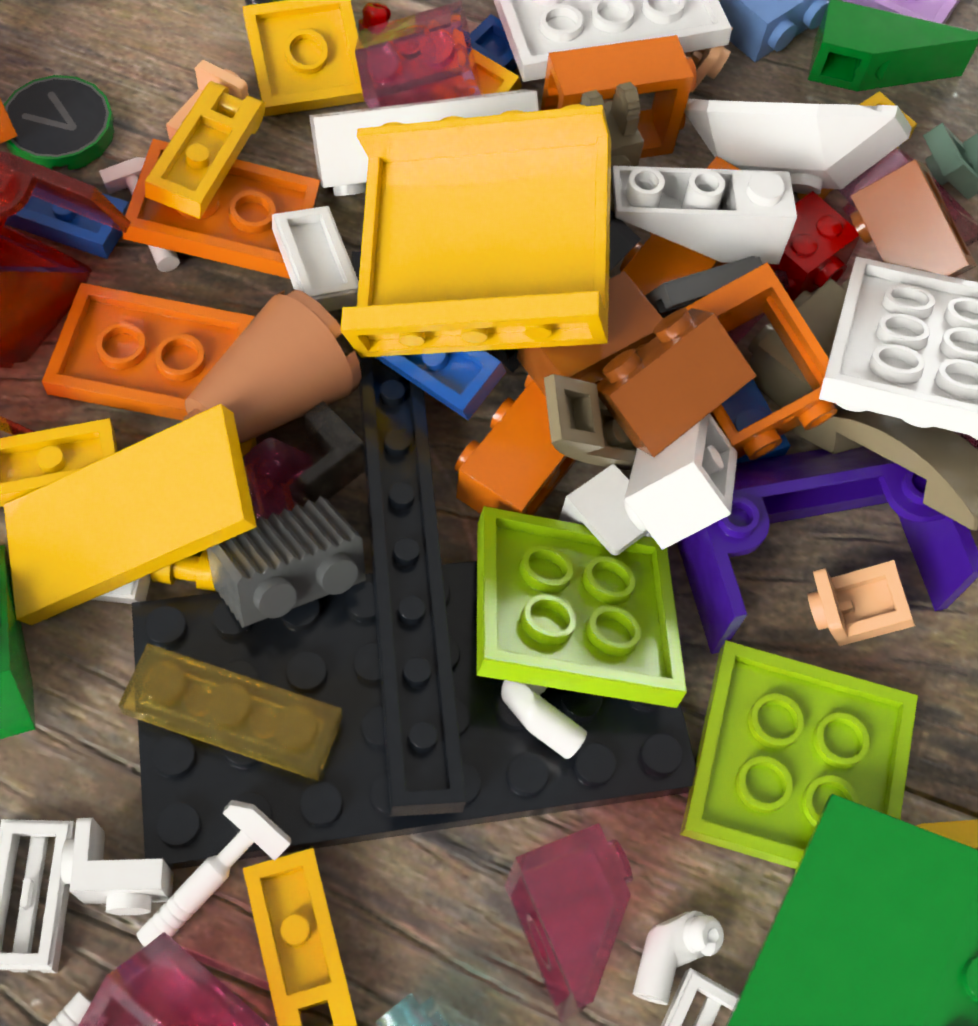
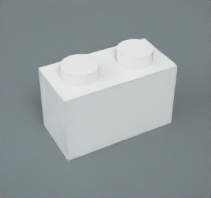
(683, 484)

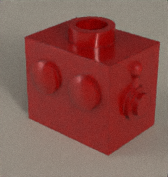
(816, 247)

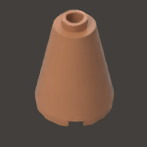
(279, 367)

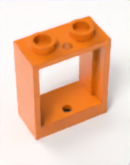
(648, 64)
(742, 301)

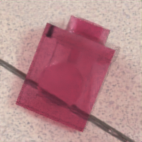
(270, 472)

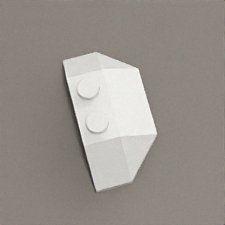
(814, 142)

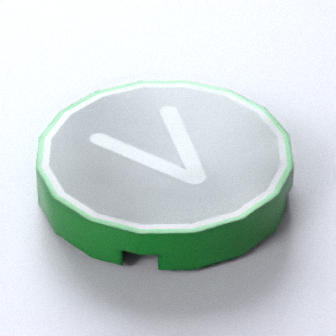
(60, 122)

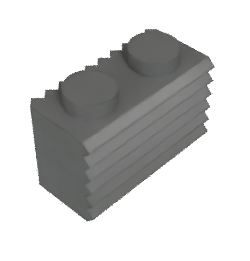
(287, 562)

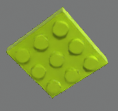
(572, 613)
(785, 741)

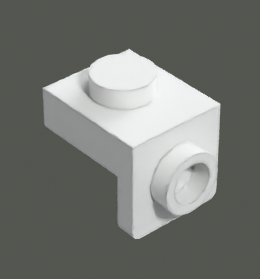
(122, 885)

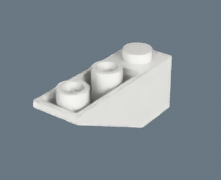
(710, 210)

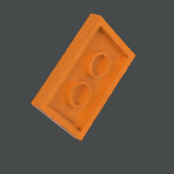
(236, 222)
(137, 350)

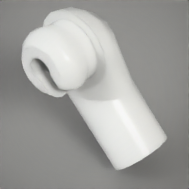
(543, 718)
(671, 946)

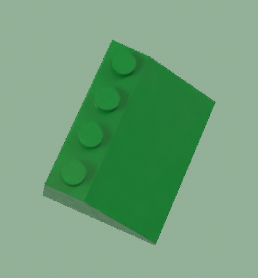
(870, 930)

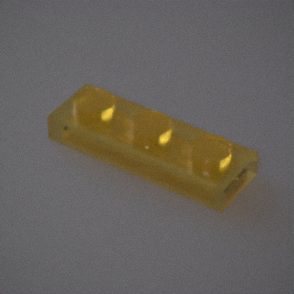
(231, 711)

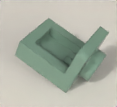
(953, 160)

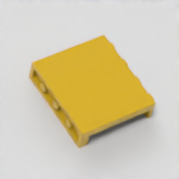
(484, 234)

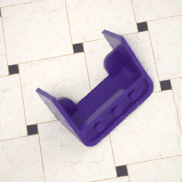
(812, 486)

